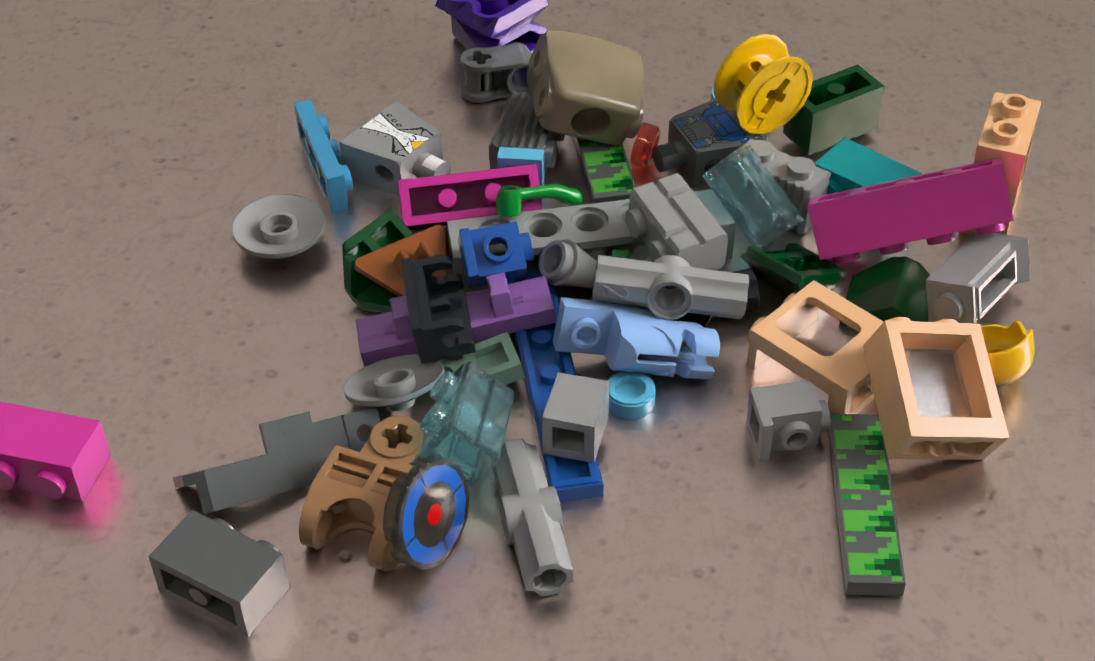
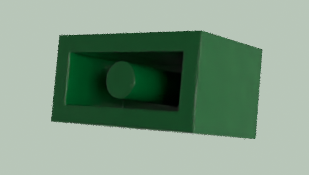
(837, 108)

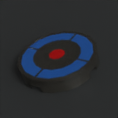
(426, 512)

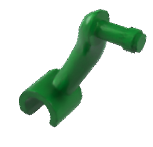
(510, 197)

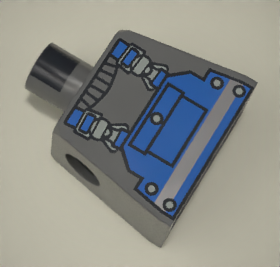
(700, 141)

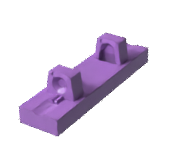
(514, 305)

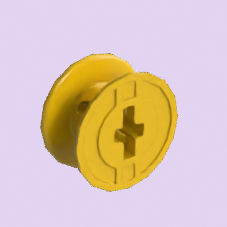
(762, 83)

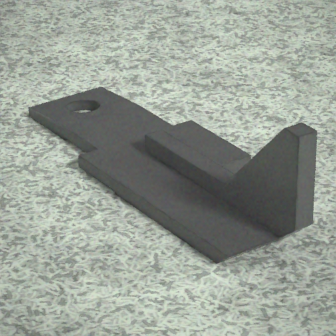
(292, 459)

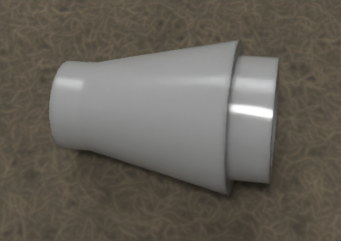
(567, 265)

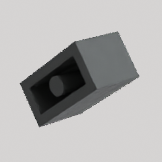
(220, 572)

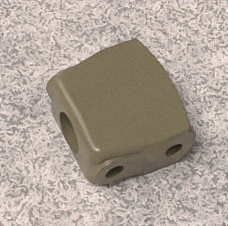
(586, 87)

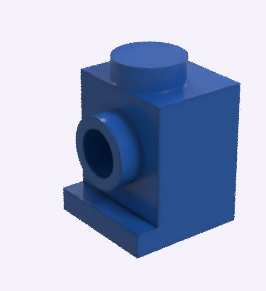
(479, 261)

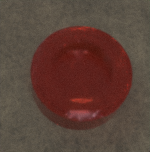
(646, 139)

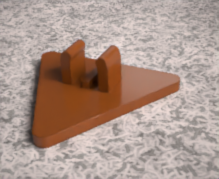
(385, 264)

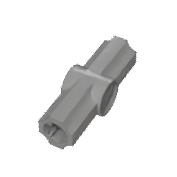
(696, 291)
(532, 518)

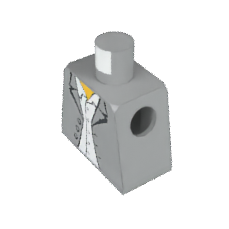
(393, 148)

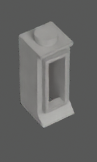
(977, 277)

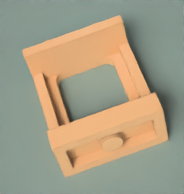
(841, 375)

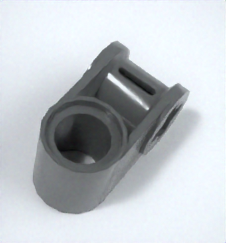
(495, 72)

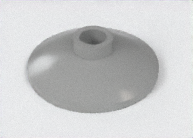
(278, 226)
(392, 382)

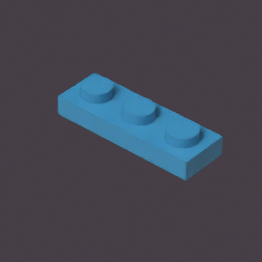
(323, 156)

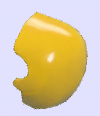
(1009, 351)

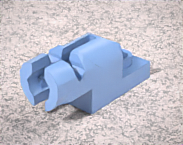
(635, 338)

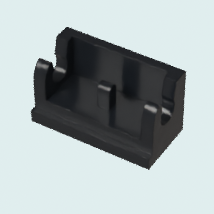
(437, 309)

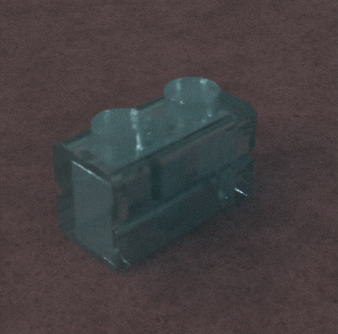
(753, 197)
(467, 420)

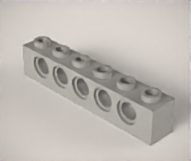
(592, 227)

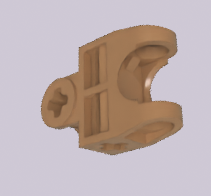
(355, 487)

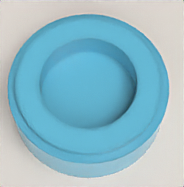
(631, 395)

